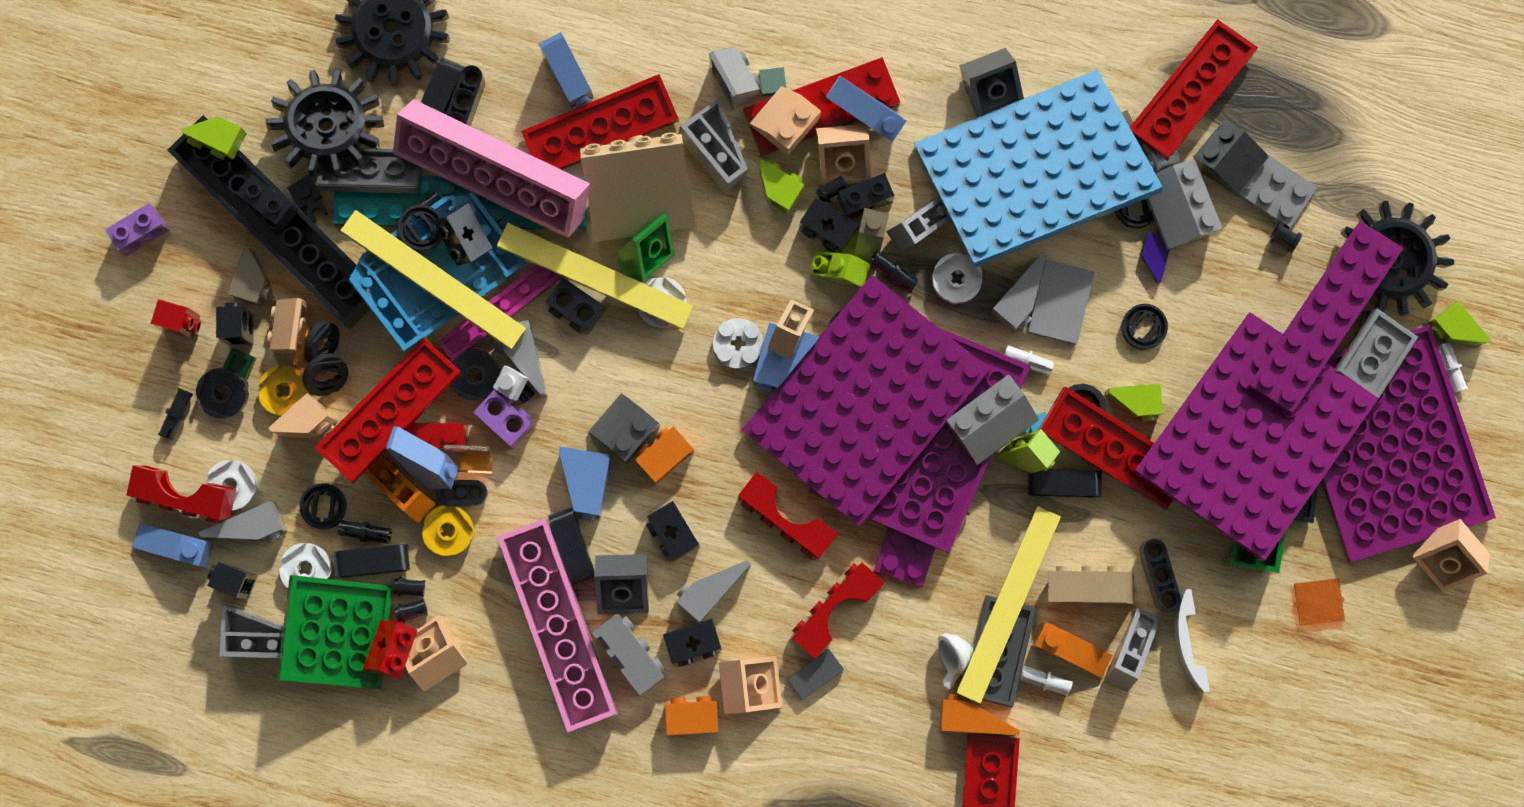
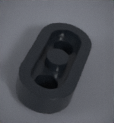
(462, 493)

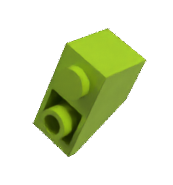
(218, 135)
(780, 188)
(839, 268)

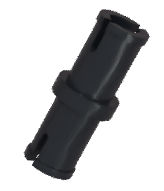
(893, 270)
(175, 414)
(364, 531)

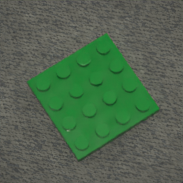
(331, 631)

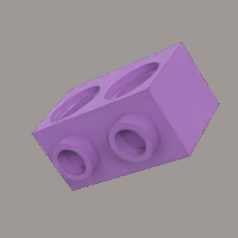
(137, 229)
(500, 422)

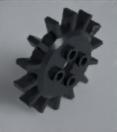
(382, 50)
(307, 110)
(1417, 260)

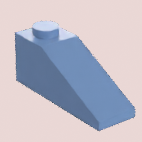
(866, 108)
(423, 461)
(173, 545)

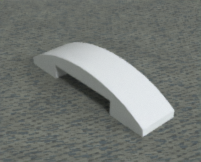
(1196, 674)

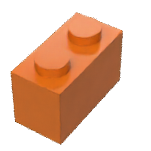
(664, 454)
(691, 717)

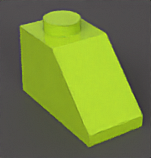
(1458, 327)
(1138, 401)
(1030, 452)

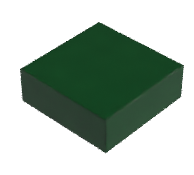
(240, 362)

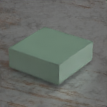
(772, 80)

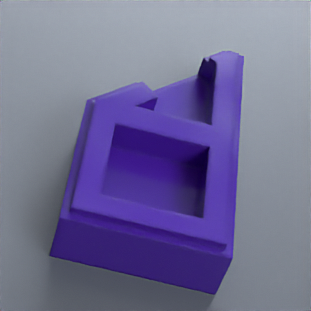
(1155, 255)

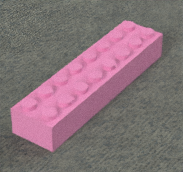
(490, 168)
(557, 625)

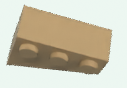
(1091, 585)

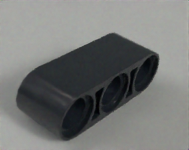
(442, 85)
(466, 90)
(1065, 483)
(571, 546)
(371, 560)
(1162, 562)

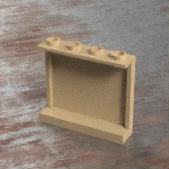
(636, 185)

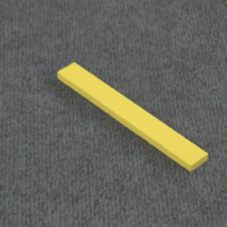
(595, 276)
(432, 279)
(1008, 605)

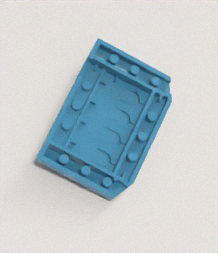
(410, 311)

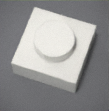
(510, 382)

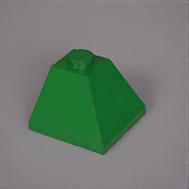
(647, 250)

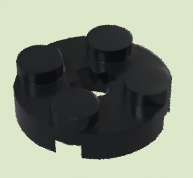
(487, 366)
(210, 399)

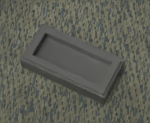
(815, 674)

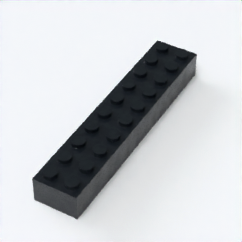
(301, 244)

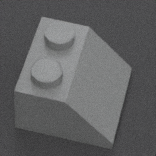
(734, 76)

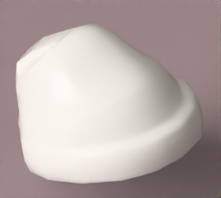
(955, 656)

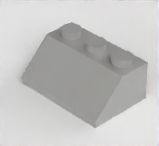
(1183, 207)
(992, 419)

